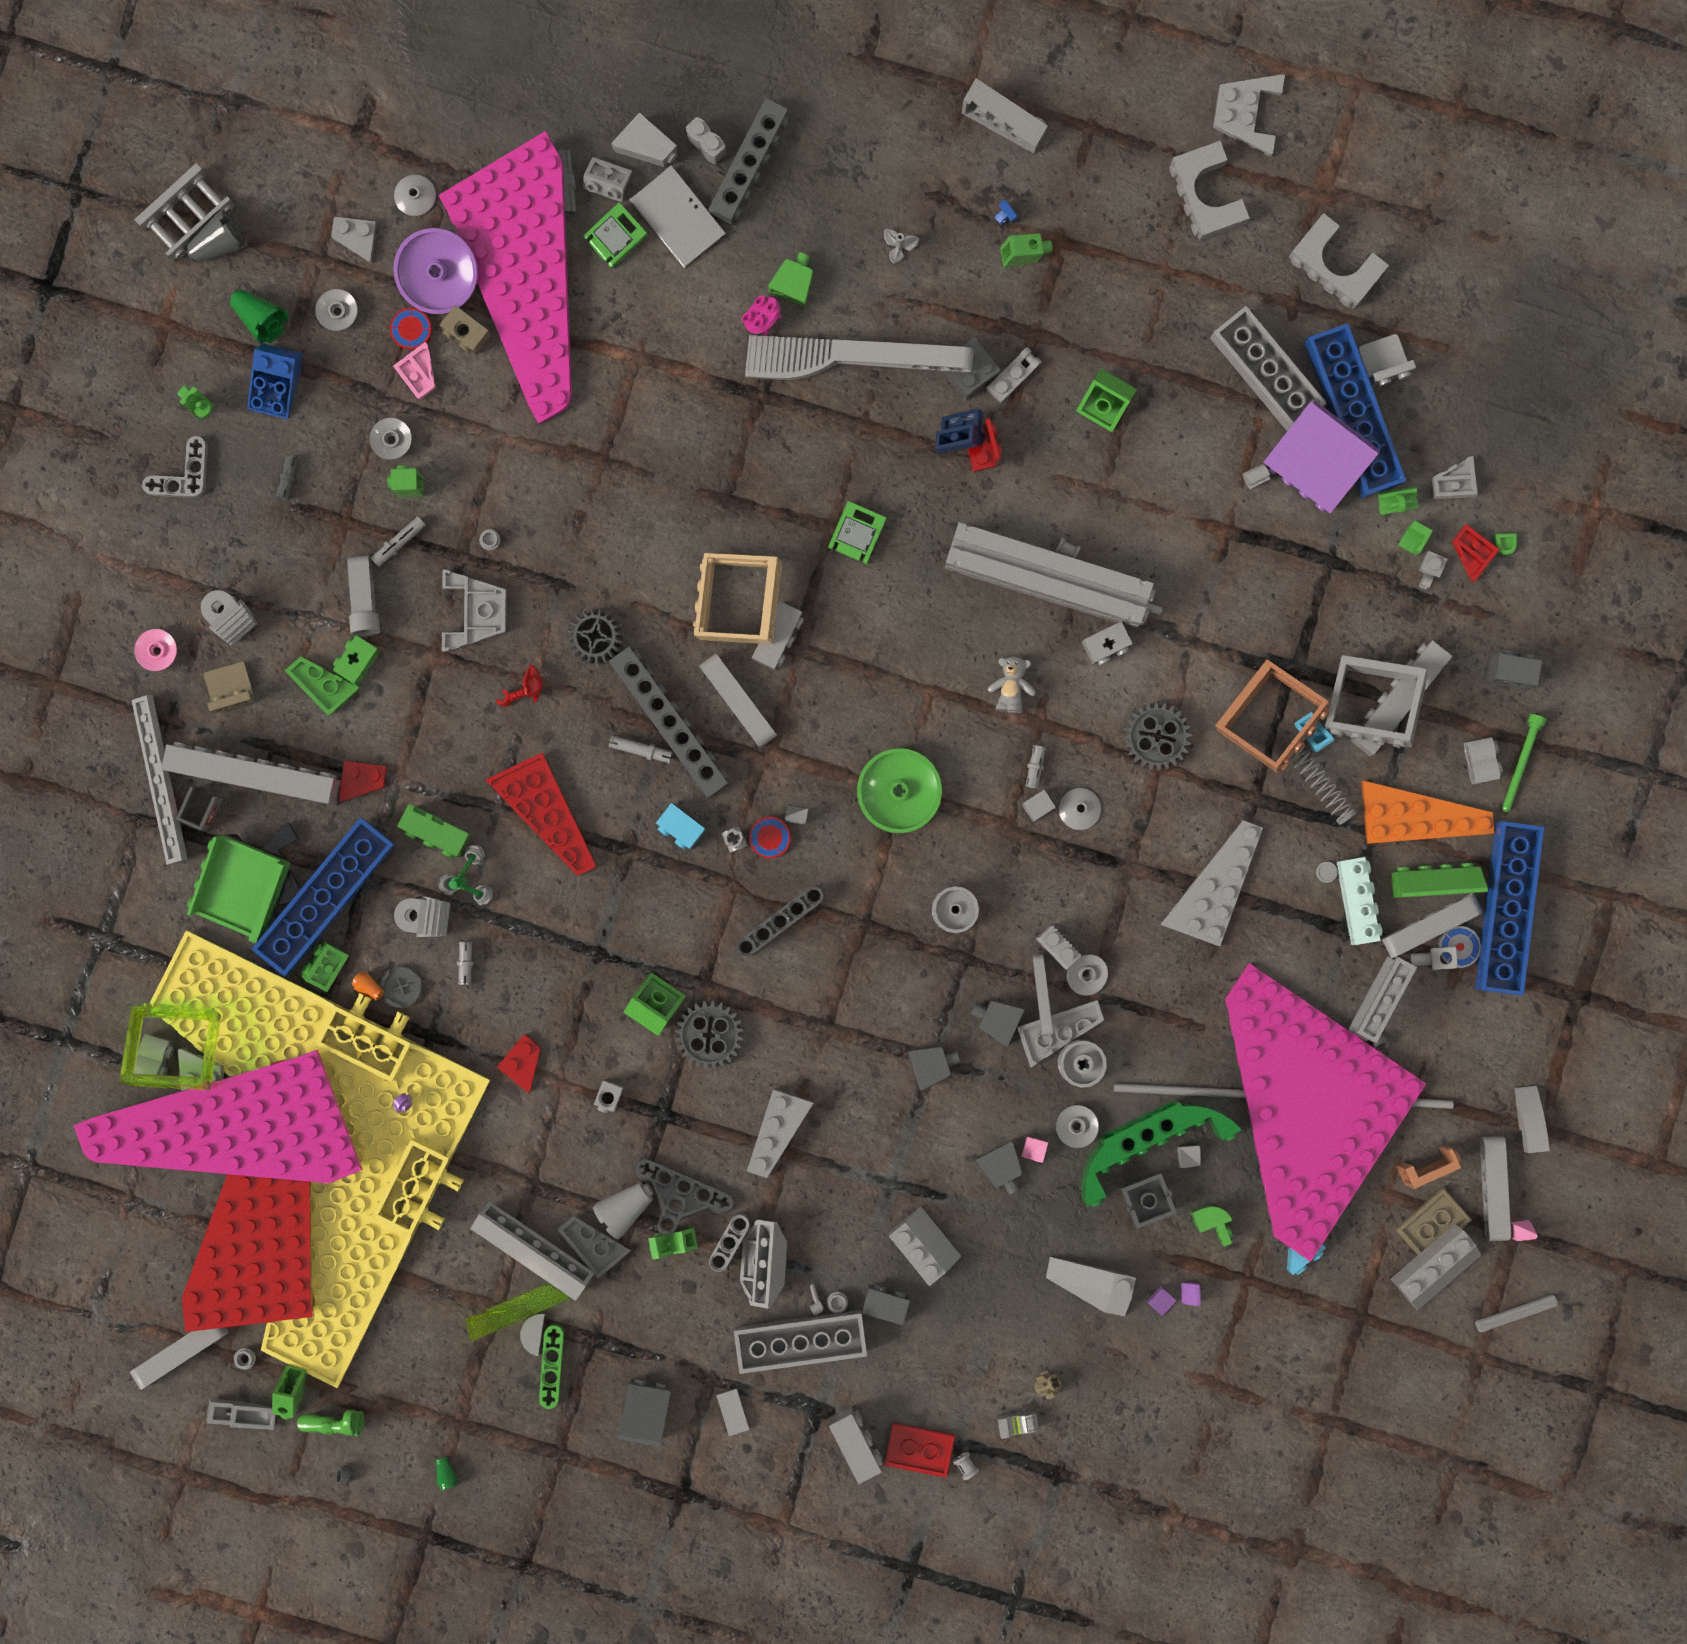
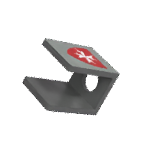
(188, 804)

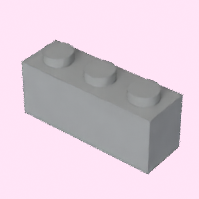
(786, 622)

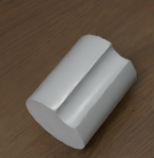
(1256, 476)

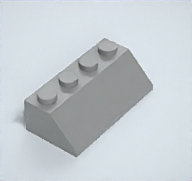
(1436, 1266)

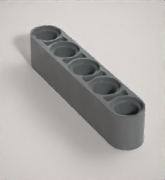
(769, 924)

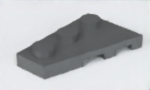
(592, 1246)

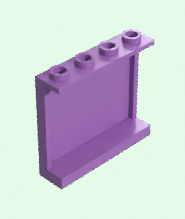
(1321, 456)

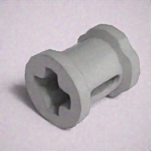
(1067, 549)
(966, 1465)

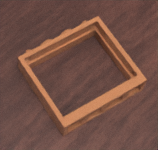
(1247, 696)

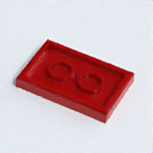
(919, 1449)

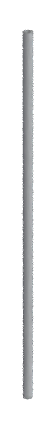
(1235, 1093)

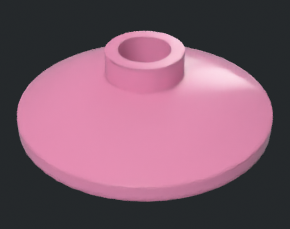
(146, 646)

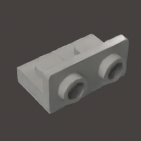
(606, 179)

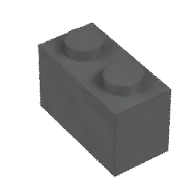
(886, 1304)

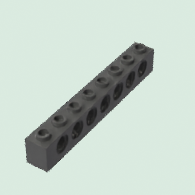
(621, 664)

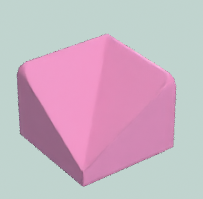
(1034, 1149)
(1522, 1230)

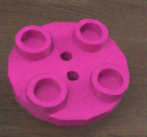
(762, 315)

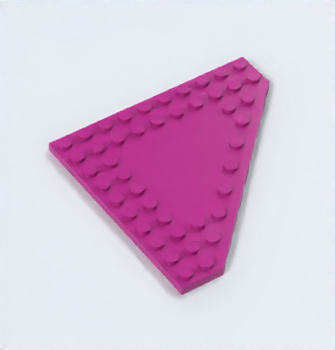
(1315, 1106)

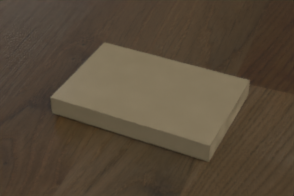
(1432, 1221)

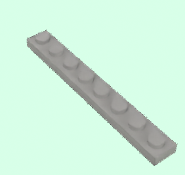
(159, 779)

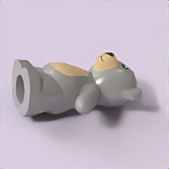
(1011, 685)

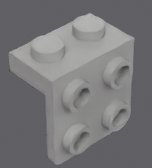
(1385, 360)

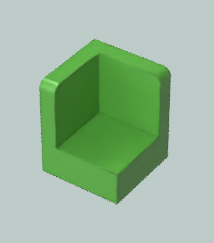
(1415, 538)

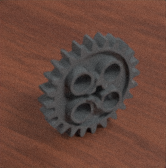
(1153, 755)
(690, 1032)

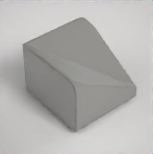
(796, 815)
(1188, 1155)

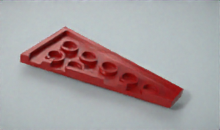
(540, 803)

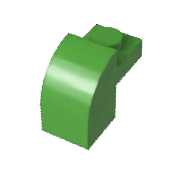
(1212, 1216)
(679, 1242)

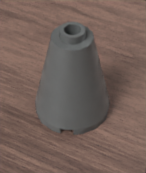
(217, 238)

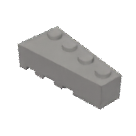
(1003, 116)

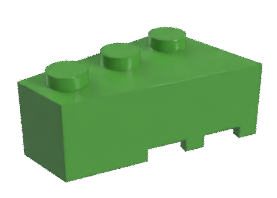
(434, 831)

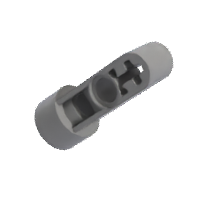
(363, 617)

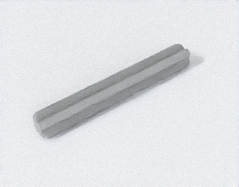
(1516, 1313)

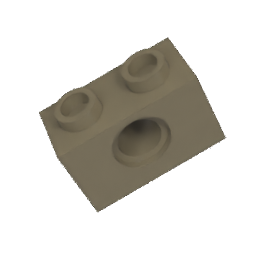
(455, 321)

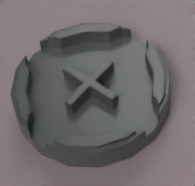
(401, 986)

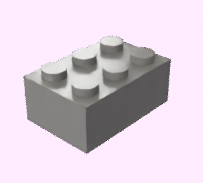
(856, 1444)

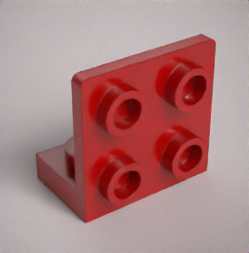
(989, 453)

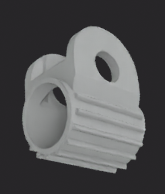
(232, 621)
(431, 916)

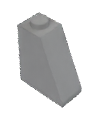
(645, 143)

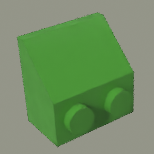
(1106, 400)
(654, 1004)

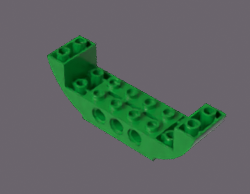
(1111, 1151)

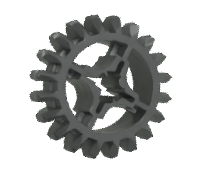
(596, 627)

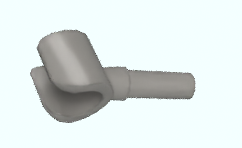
(817, 1307)

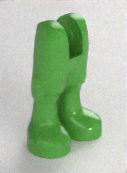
(350, 1425)

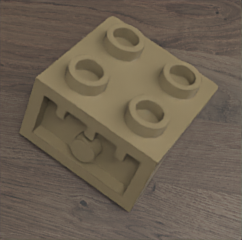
(229, 687)

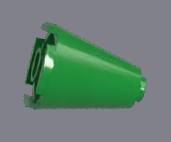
(259, 316)

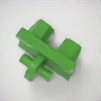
(195, 402)
(1398, 500)

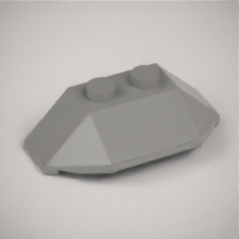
(763, 1263)

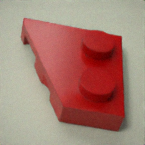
(1473, 551)
(361, 779)
(521, 1062)

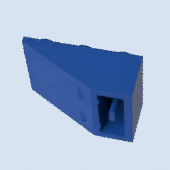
(274, 380)

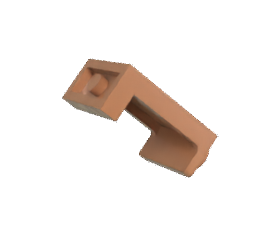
(1431, 1172)

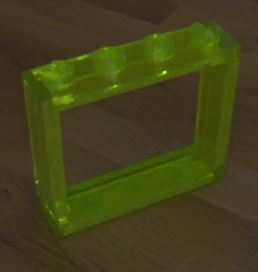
(186, 1012)

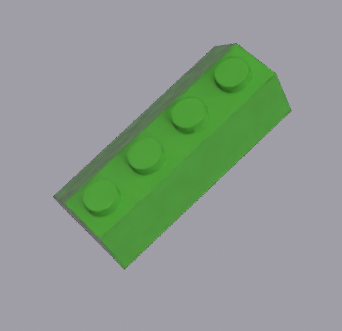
(1438, 882)

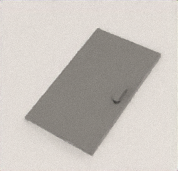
(680, 224)

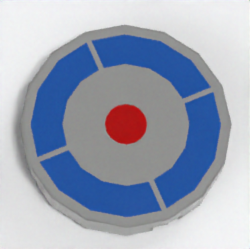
(1466, 943)

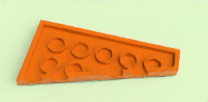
(1406, 816)

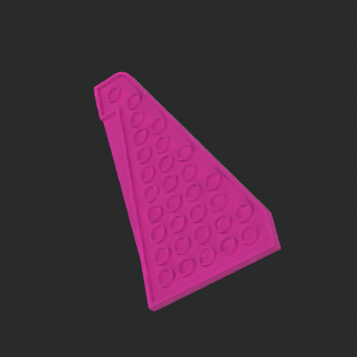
(518, 234)
(252, 1124)

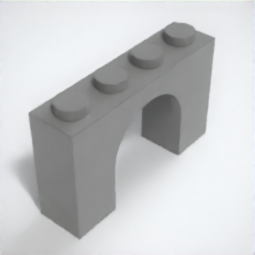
(1206, 220)
(1309, 257)

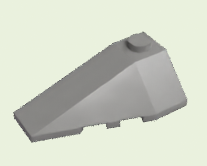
(1099, 1286)

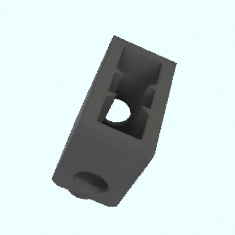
(998, 1020)
(931, 1065)
(1001, 1166)

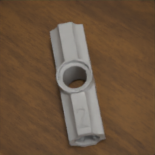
(734, 839)

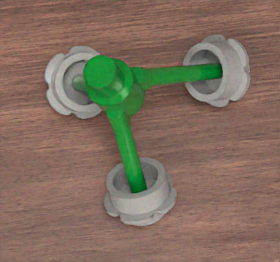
(451, 883)

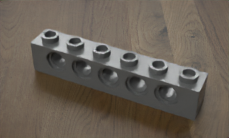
(769, 113)

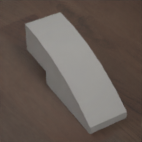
(1531, 1119)
(240, 1414)

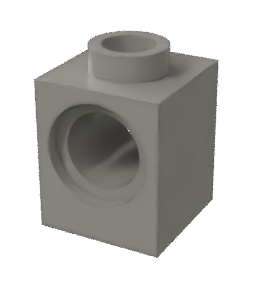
(615, 1089)

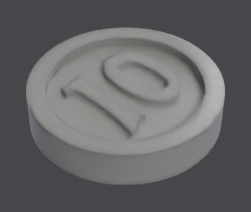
(1326, 872)

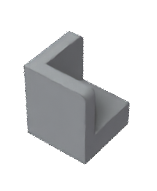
(1038, 805)

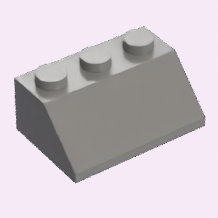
(924, 1246)

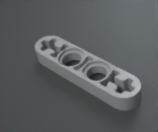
(1042, 994)

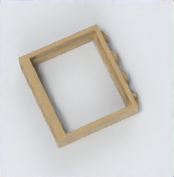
(705, 585)

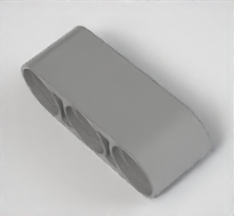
(728, 1252)

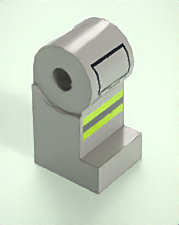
(1017, 1423)

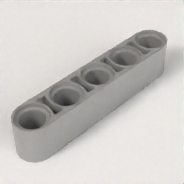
(737, 700)
(1432, 925)
(1495, 1188)
(175, 1355)

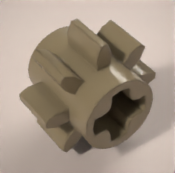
(1047, 1385)

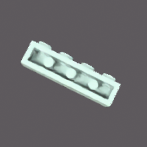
(1358, 901)

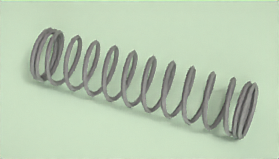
(1345, 816)

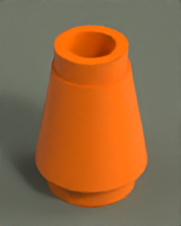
(366, 985)

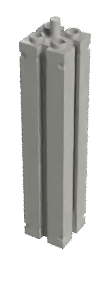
(1051, 576)

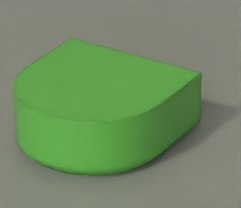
(1506, 543)

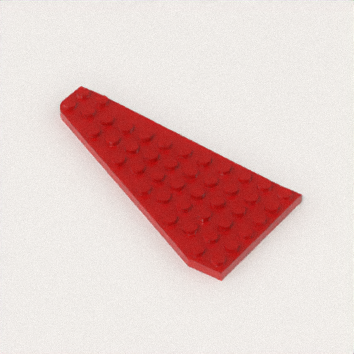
(253, 1256)

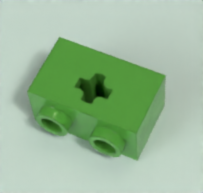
(351, 670)

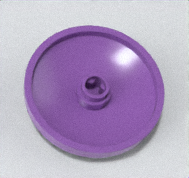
(435, 270)

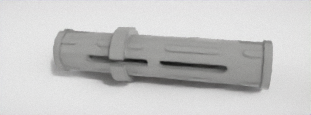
(417, 525)
(649, 751)

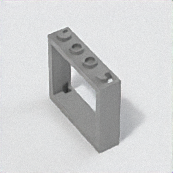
(1383, 669)

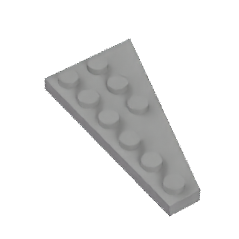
(1211, 898)

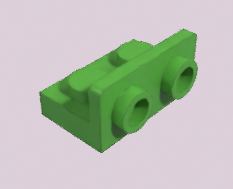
(324, 965)

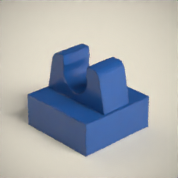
(1007, 213)

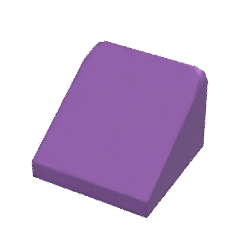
(1191, 1293)
(1161, 1301)

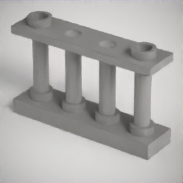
(180, 192)
(1382, 999)

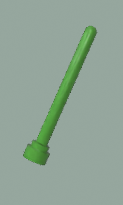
(1535, 723)

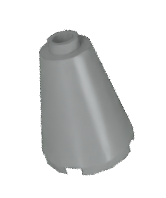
(623, 1208)

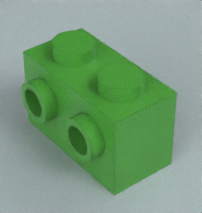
(406, 482)

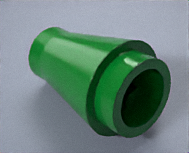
(445, 1475)

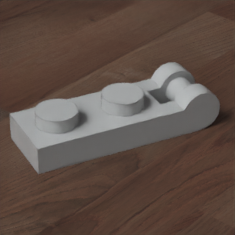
(1013, 376)

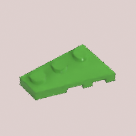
(321, 686)

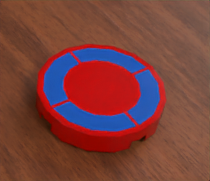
(410, 328)
(770, 837)

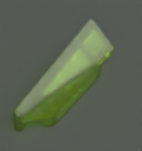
(513, 1310)

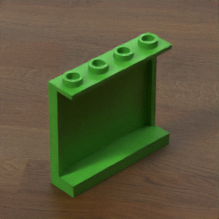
(238, 886)

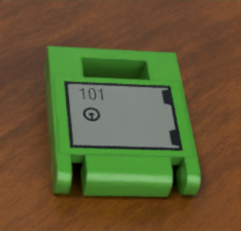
(612, 238)
(856, 535)

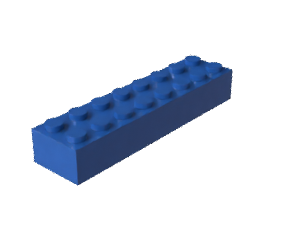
(1353, 401)
(324, 897)
(1509, 908)

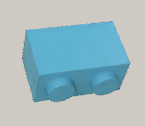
(680, 826)

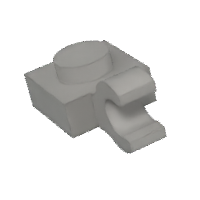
(1432, 568)

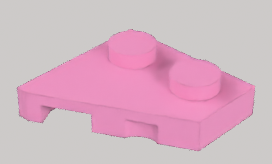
(417, 371)

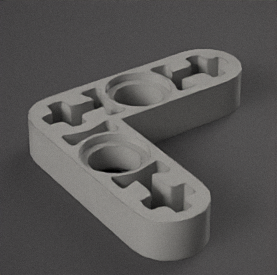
(184, 482)

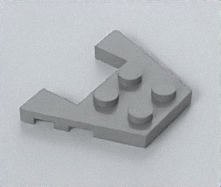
(1238, 110)
(483, 611)

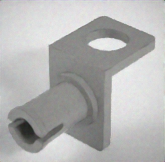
(1433, 958)

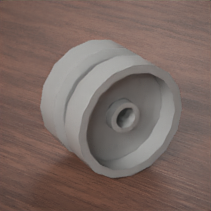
(967, 912)
(1094, 1065)

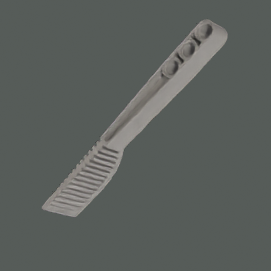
(800, 358)

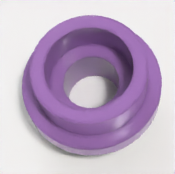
(403, 1103)

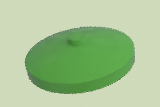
(899, 790)

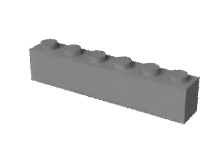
(1398, 700)
(532, 1250)

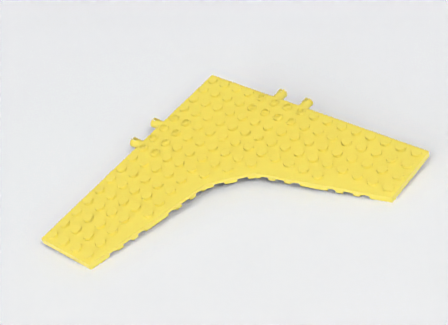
(369, 1216)

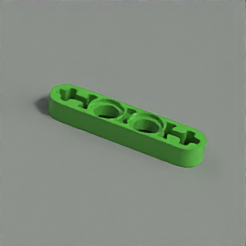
(555, 1366)

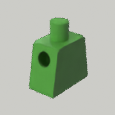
(1024, 249)
(793, 280)
(283, 1399)

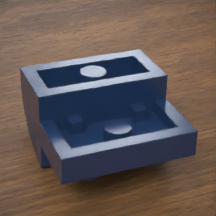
(960, 432)

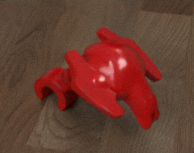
(532, 687)

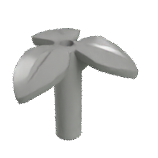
(897, 239)

